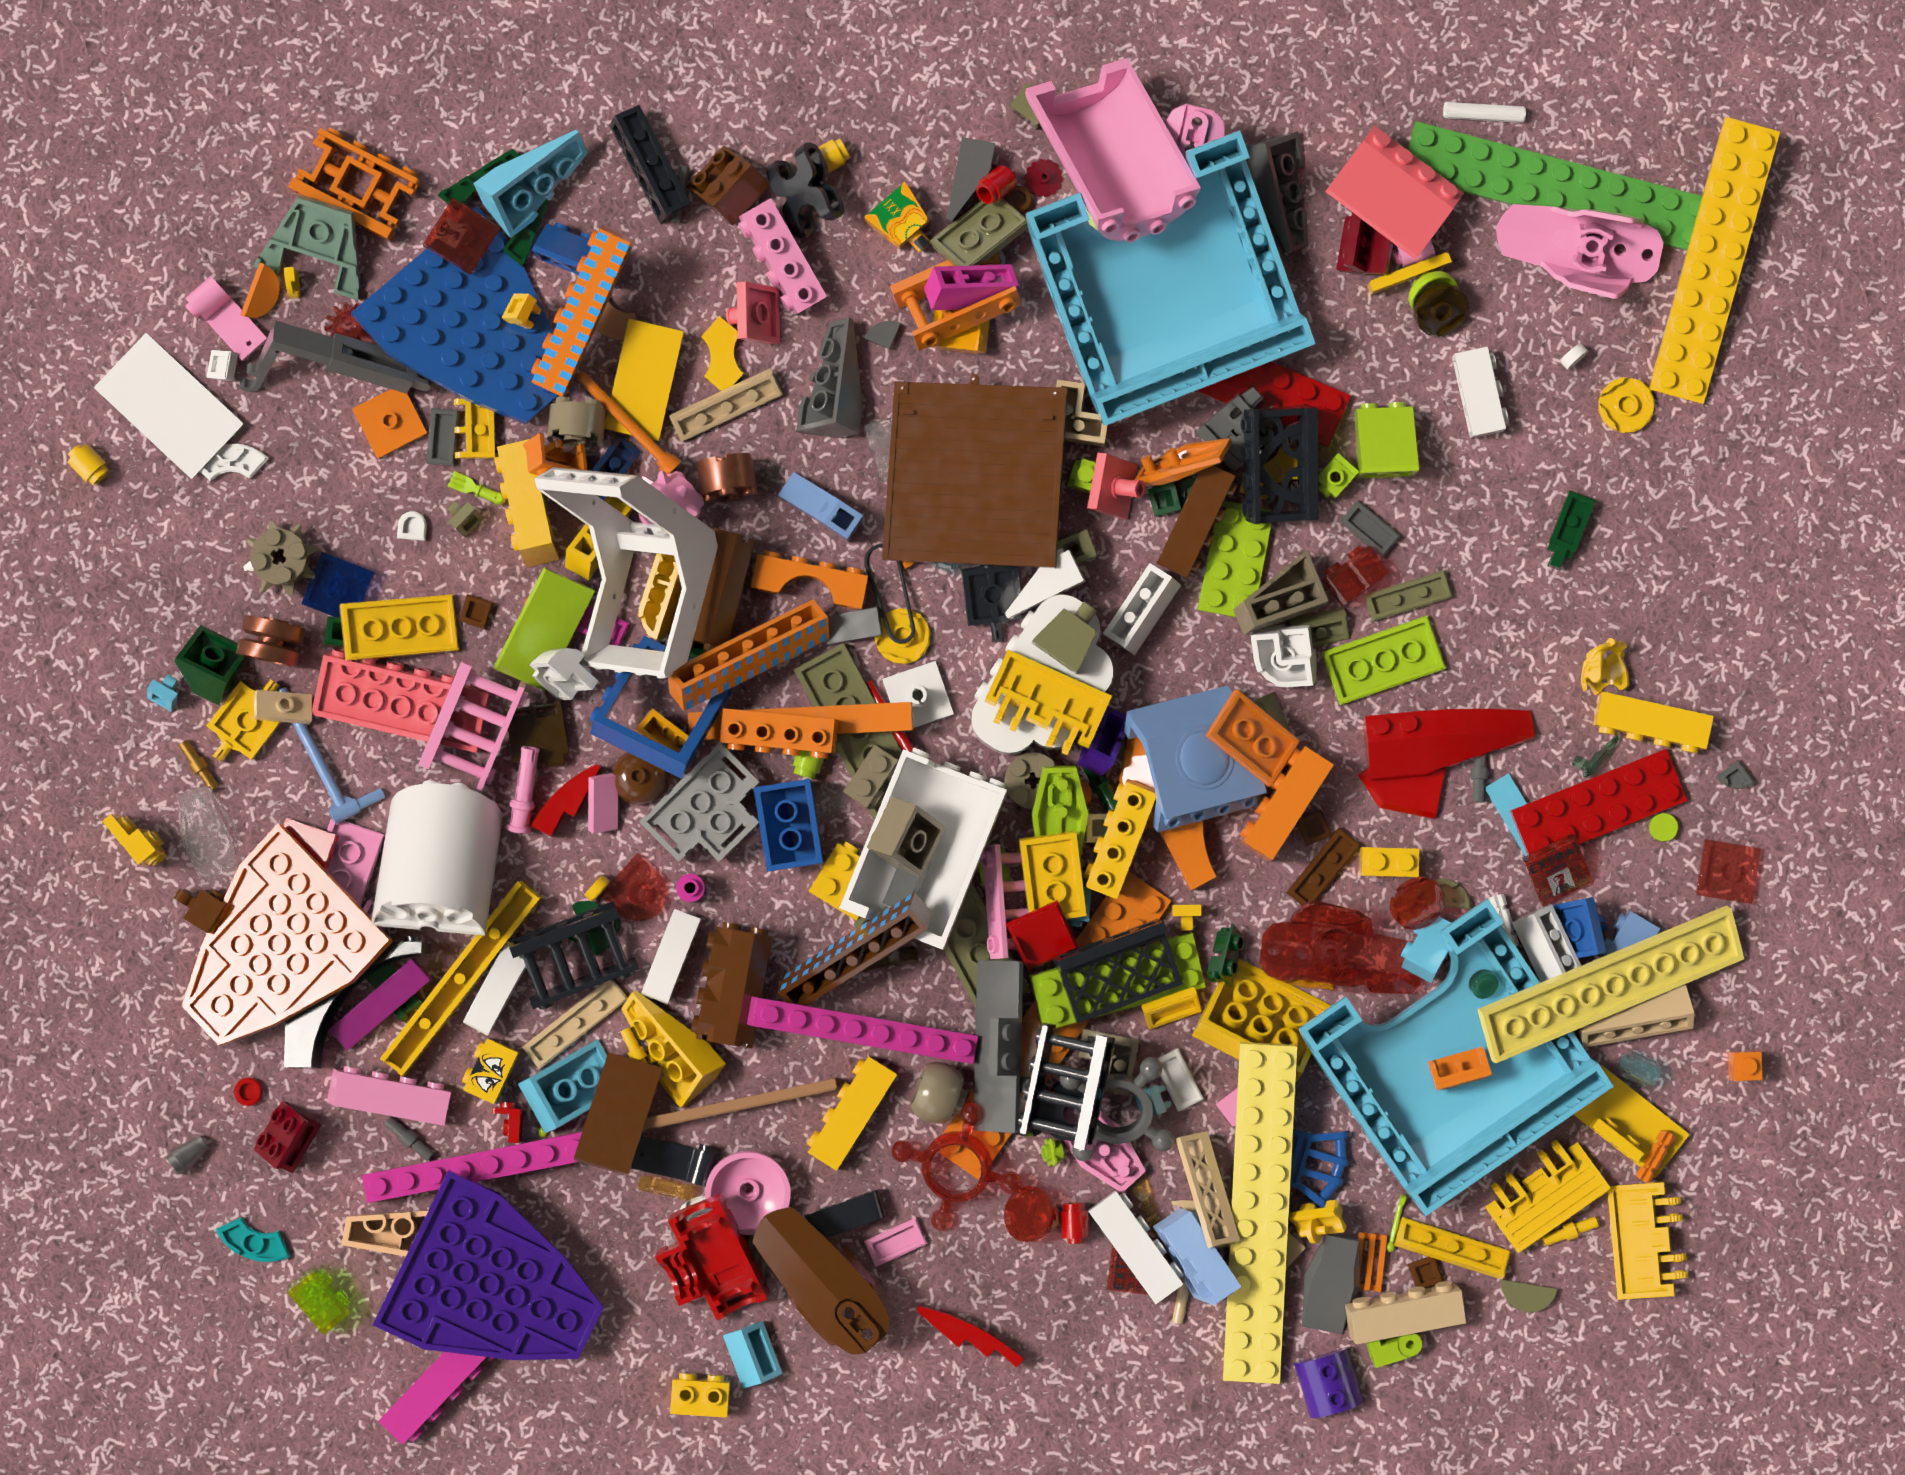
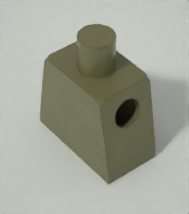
(1068, 637)

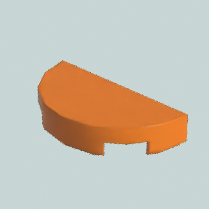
(262, 293)

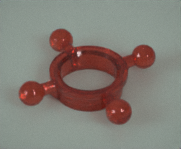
(971, 1115)

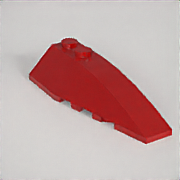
(1433, 739)

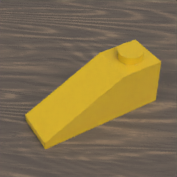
(581, 552)

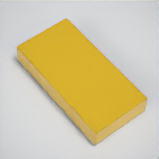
(1171, 1008)

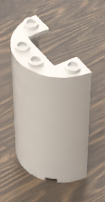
(968, 812)

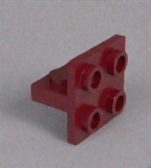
(1363, 248)
(286, 1138)

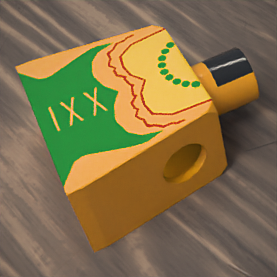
(900, 219)

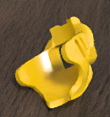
(1611, 668)

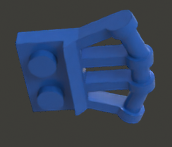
(1301, 1149)

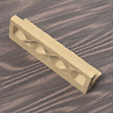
(1207, 1190)

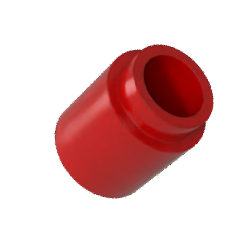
(996, 185)
(1074, 1223)

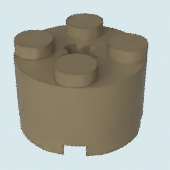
(576, 422)
(1019, 771)

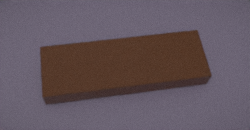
(1323, 867)

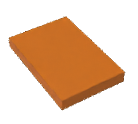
(1252, 738)

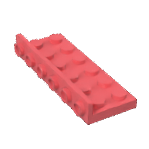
(391, 698)

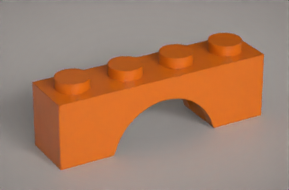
(773, 574)

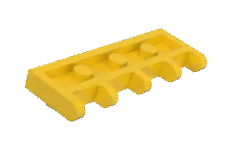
(478, 431)

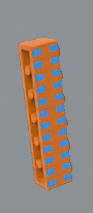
(582, 311)
(749, 655)

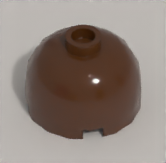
(638, 780)

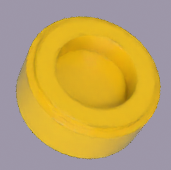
(600, 884)

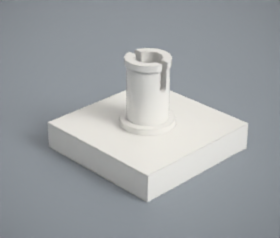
(924, 689)

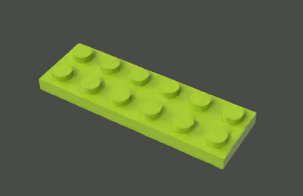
(1053, 1002)

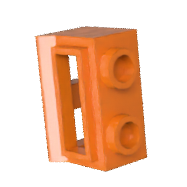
(544, 458)

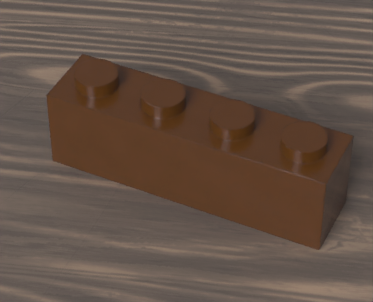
(1196, 520)

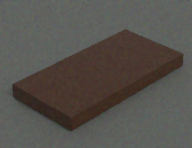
(618, 1114)

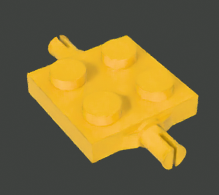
(236, 723)

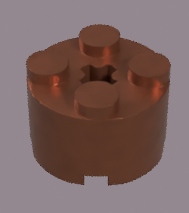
(727, 477)

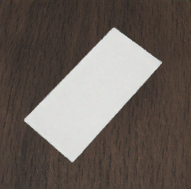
(168, 405)

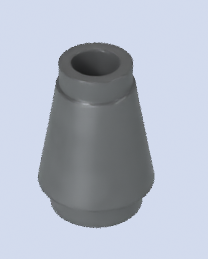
(187, 1154)

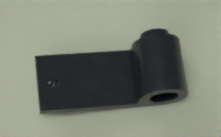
(676, 1160)

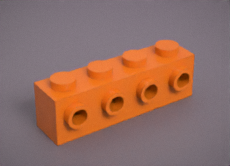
(779, 731)

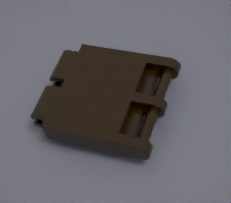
(541, 731)

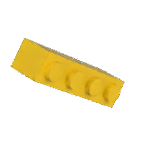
(1652, 721)
(851, 1113)

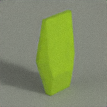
(1060, 803)

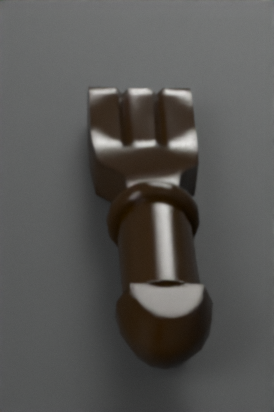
(899, 957)

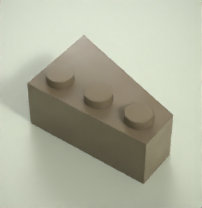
(1284, 597)

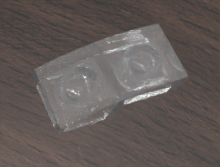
(878, 440)

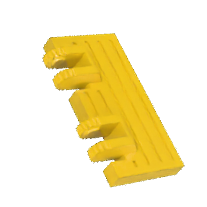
(1048, 697)
(1549, 1199)
(1639, 1241)

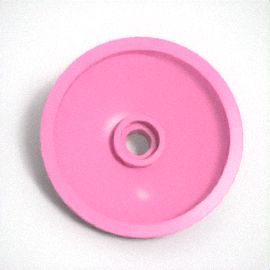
(766, 1176)

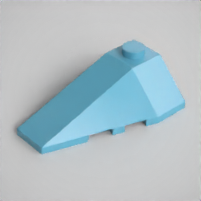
(522, 184)

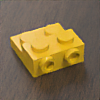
(139, 843)
(836, 876)

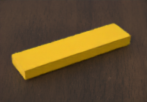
(1452, 1248)

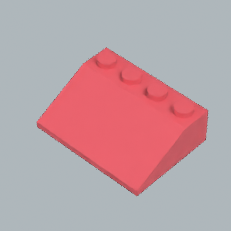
(1394, 192)

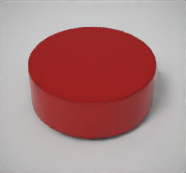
(248, 1091)

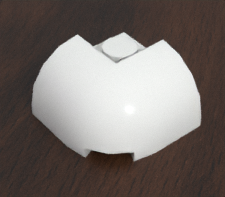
(1285, 655)
(563, 673)

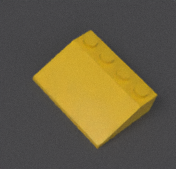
(1257, 1012)

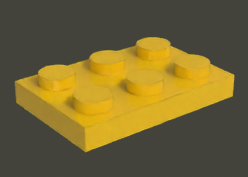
(1053, 872)

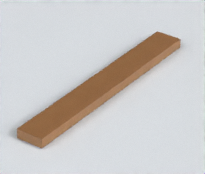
(741, 1103)

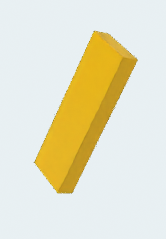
(1409, 273)

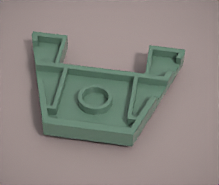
(321, 233)

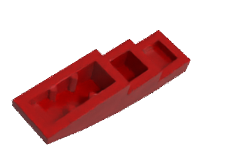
(959, 1330)

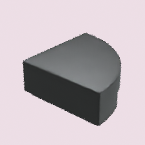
(883, 333)
(1735, 776)

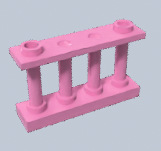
(446, 728)
(994, 890)

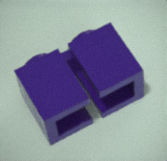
(1108, 737)

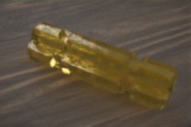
(665, 1187)

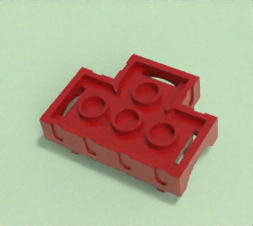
(711, 1259)

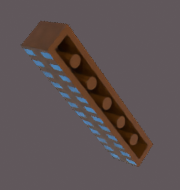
(855, 951)

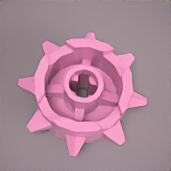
(678, 490)

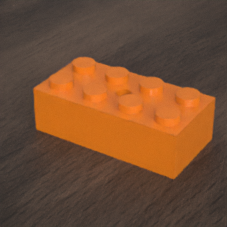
(1286, 804)

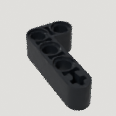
(848, 1214)

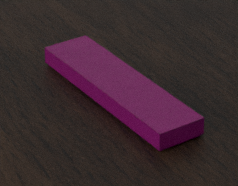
(380, 1003)

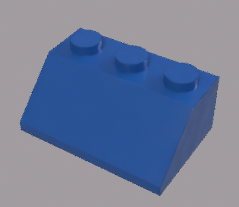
(561, 247)
(789, 825)

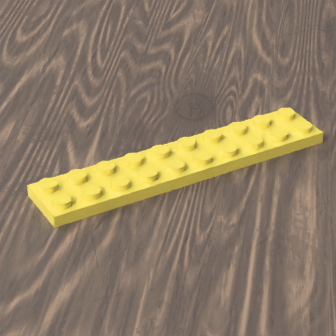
(1610, 984)

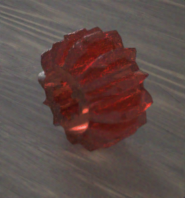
(340, 319)

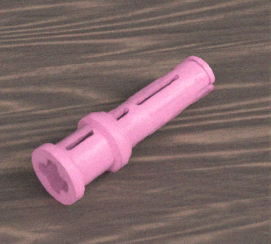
(522, 803)

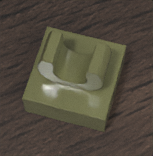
(464, 518)

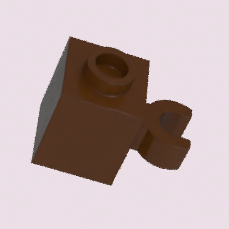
(203, 909)

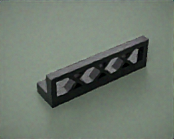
(649, 163)

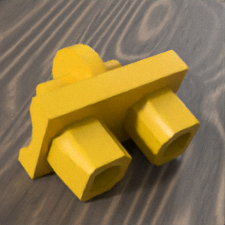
(1316, 1222)

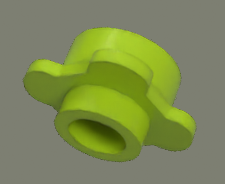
(1052, 1152)

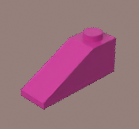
(965, 285)

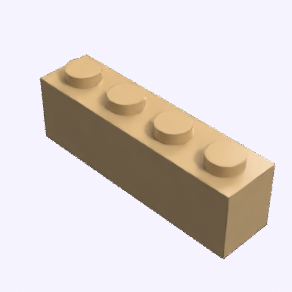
(1655, 1016)
(1405, 1312)

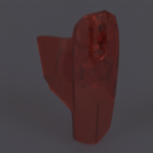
(1338, 950)

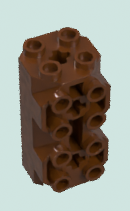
(724, 590)
(733, 976)

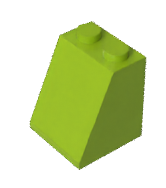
(1385, 441)

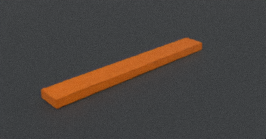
(852, 718)

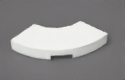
(234, 457)

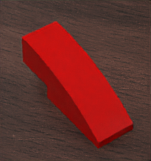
(566, 800)

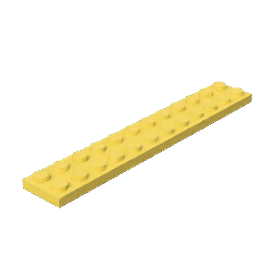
(1260, 1211)

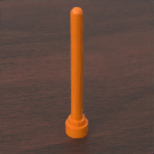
(665, 460)

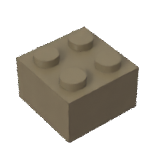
(906, 837)

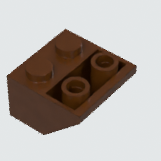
(728, 185)

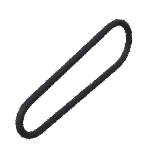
(879, 600)

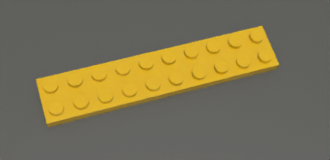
(1714, 260)

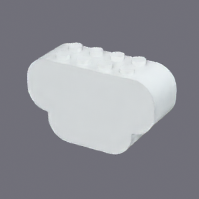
(1094, 671)

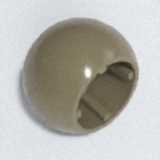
(938, 1093)

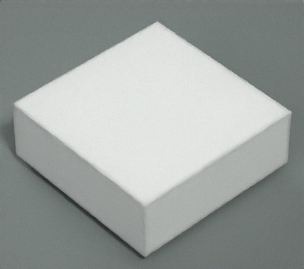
(222, 365)

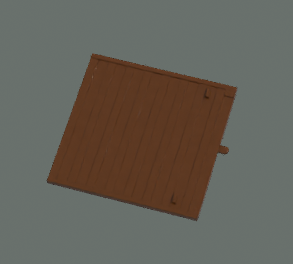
(975, 474)

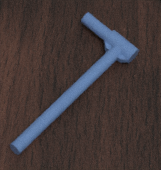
(341, 807)

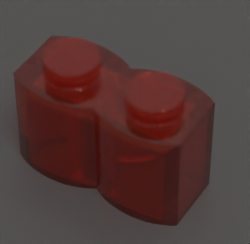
(1355, 575)

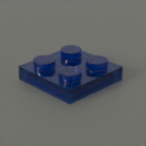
(336, 584)

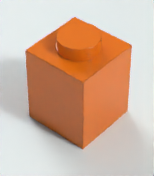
(1745, 1065)

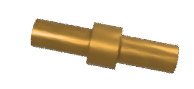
(198, 764)

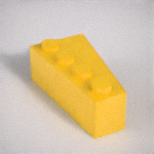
(527, 507)

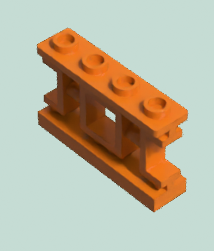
(365, 163)

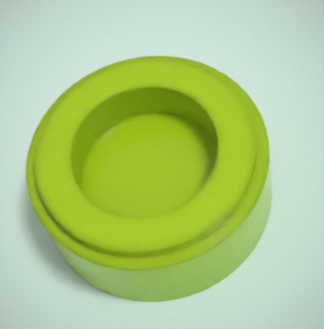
(1663, 827)

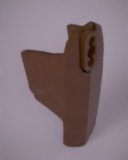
(824, 1280)

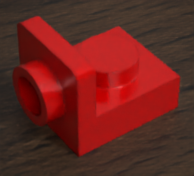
(514, 1125)

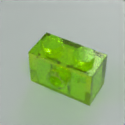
(319, 1299)

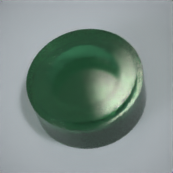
(1483, 984)

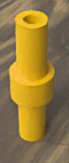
(636, 1052)
(1570, 1231)

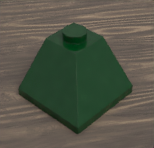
(210, 664)

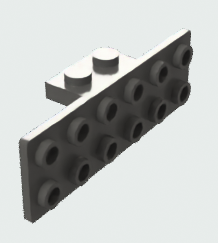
(998, 1044)

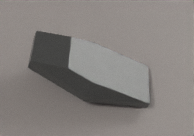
(1331, 1283)

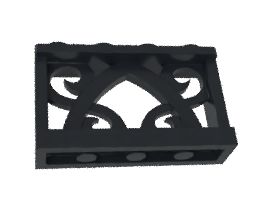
(1306, 492)

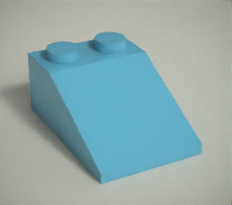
(565, 1087)

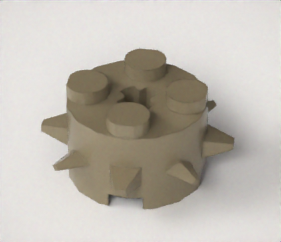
(296, 553)

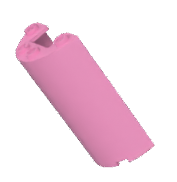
(1117, 153)

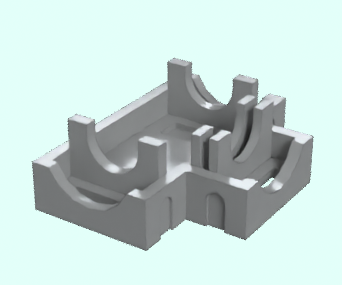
(705, 808)

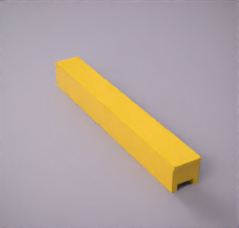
(461, 978)

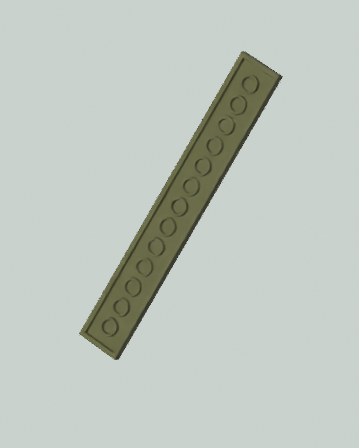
(835, 681)

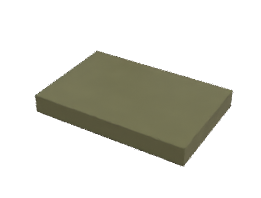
(979, 233)

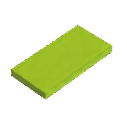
(543, 624)
(1383, 660)

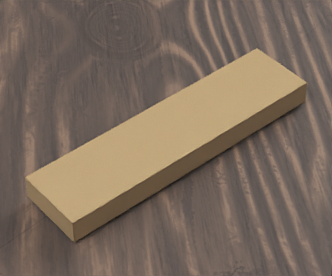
(725, 405)
(575, 1023)

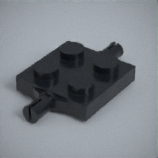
(989, 594)

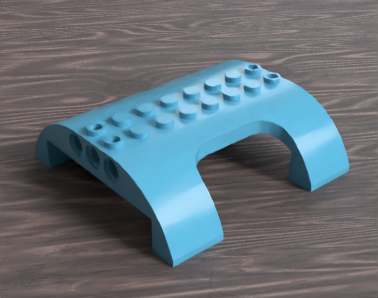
(1173, 304)
(1462, 1133)

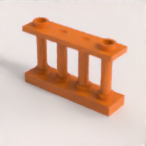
(911, 290)

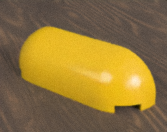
(660, 597)

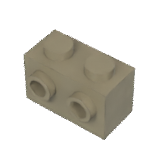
(871, 777)

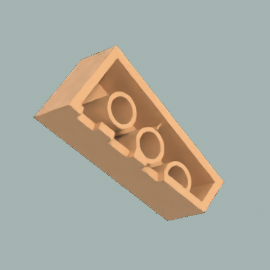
(383, 1231)

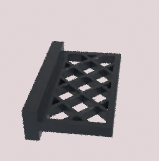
(1109, 947)

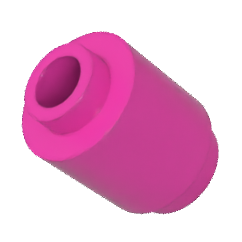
(697, 894)

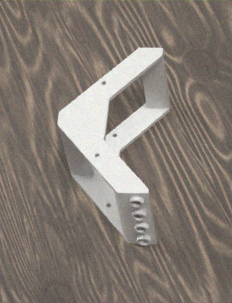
(615, 540)

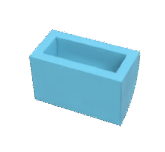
(752, 1354)

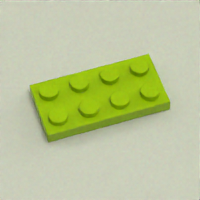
(1233, 561)

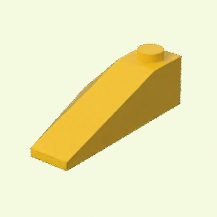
(686, 1061)

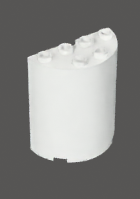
(438, 859)

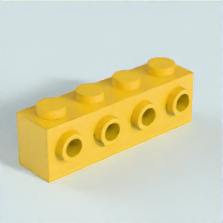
(1121, 839)

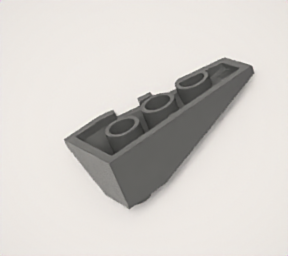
(1275, 176)
(836, 396)

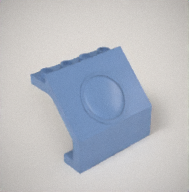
(1187, 769)

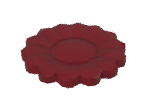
(1043, 178)

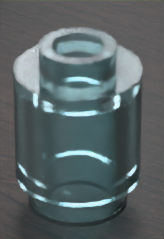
(1639, 1069)

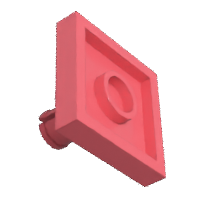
(756, 313)
(1114, 486)

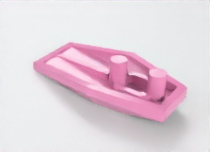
(1112, 1163)

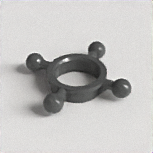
(1161, 1139)

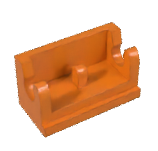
(1459, 1069)

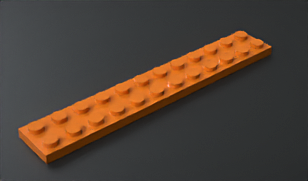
(1134, 907)

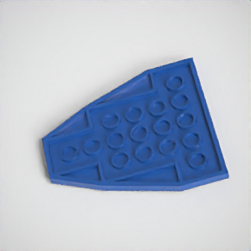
(455, 332)

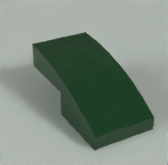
(1170, 497)

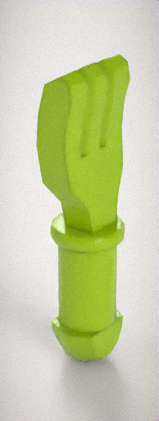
(467, 485)

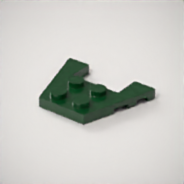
(464, 189)

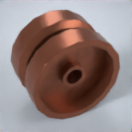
(271, 638)

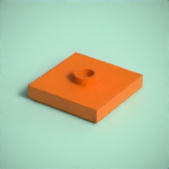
(389, 422)

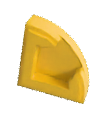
(292, 282)

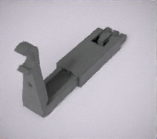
(339, 353)

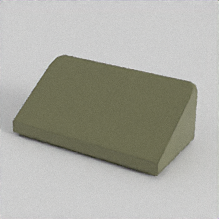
(1325, 625)

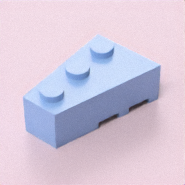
(1202, 1267)

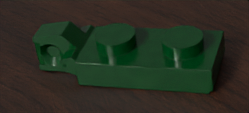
(1569, 527)

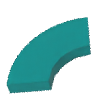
(251, 1243)

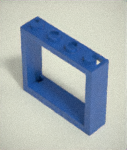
(641, 746)

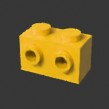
(700, 1396)

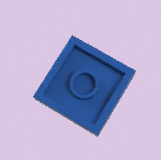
(1582, 926)

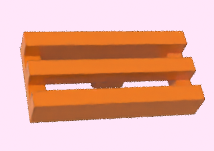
(1381, 1258)

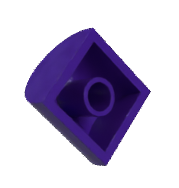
(1329, 1383)

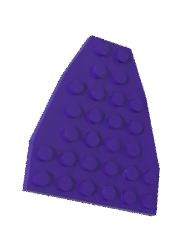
(487, 1283)

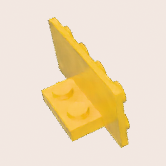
(1630, 1122)

